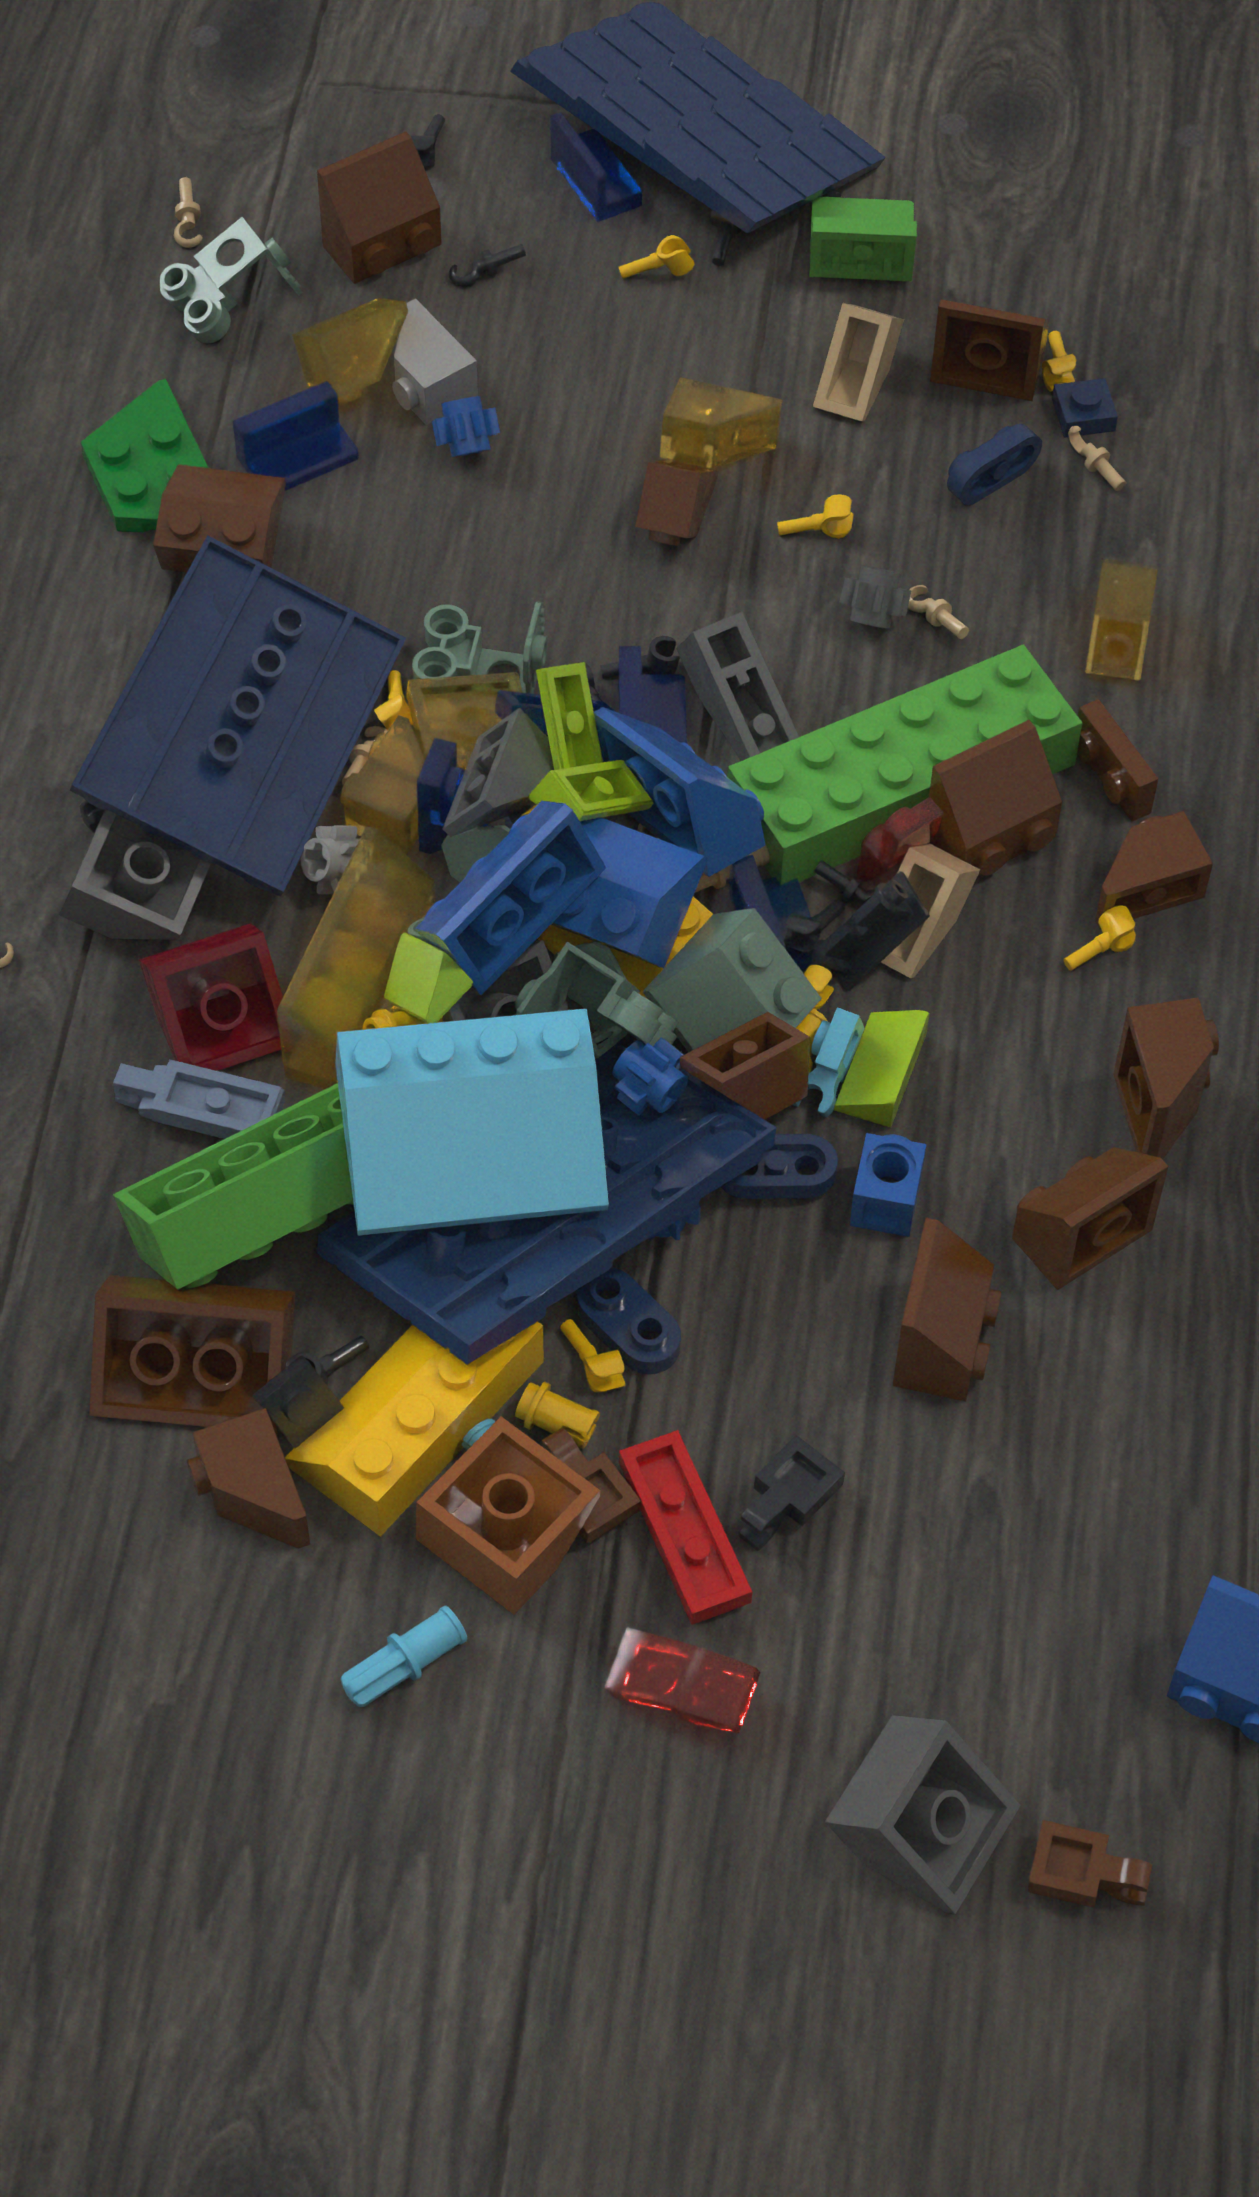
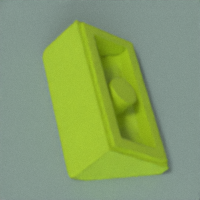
(569, 715)
(594, 790)
(424, 980)
(883, 1065)

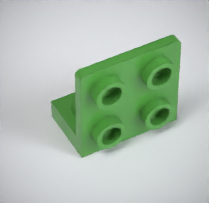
(862, 239)

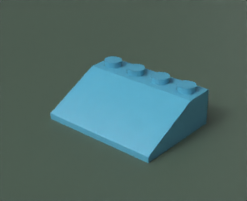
(471, 1121)

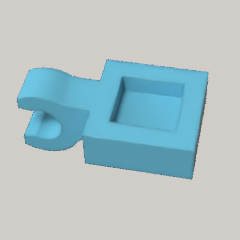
(834, 1048)

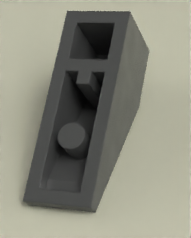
(736, 686)
(500, 773)

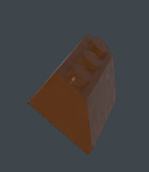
(186, 1350)

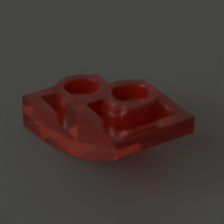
(890, 841)
(683, 1679)

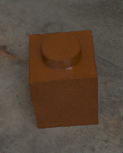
(674, 500)
(1157, 868)
(755, 1065)
(249, 1478)

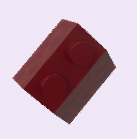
(217, 998)

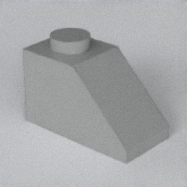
(430, 366)

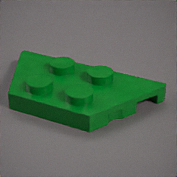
(137, 456)

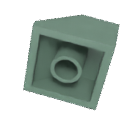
(729, 977)

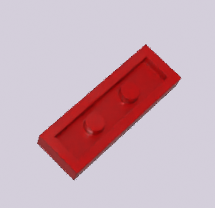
(685, 1527)

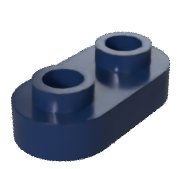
(993, 464)
(778, 1175)
(627, 1315)

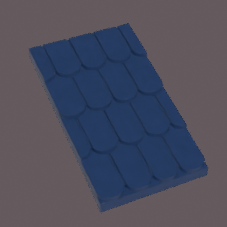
(698, 115)
(239, 716)
(496, 1278)

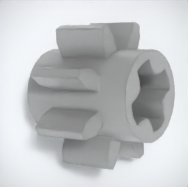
(328, 855)

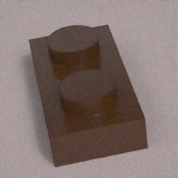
(1116, 761)

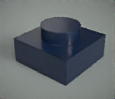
(1086, 406)

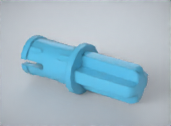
(403, 1657)

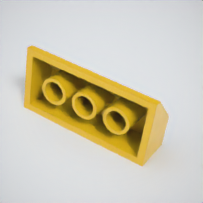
(409, 1422)

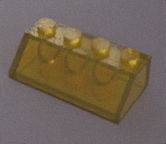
(350, 956)

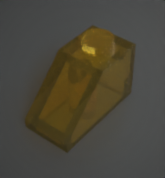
(351, 347)

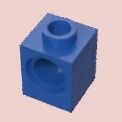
(883, 1204)

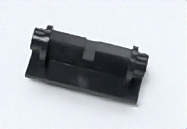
(872, 931)

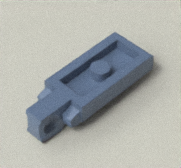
(197, 1097)

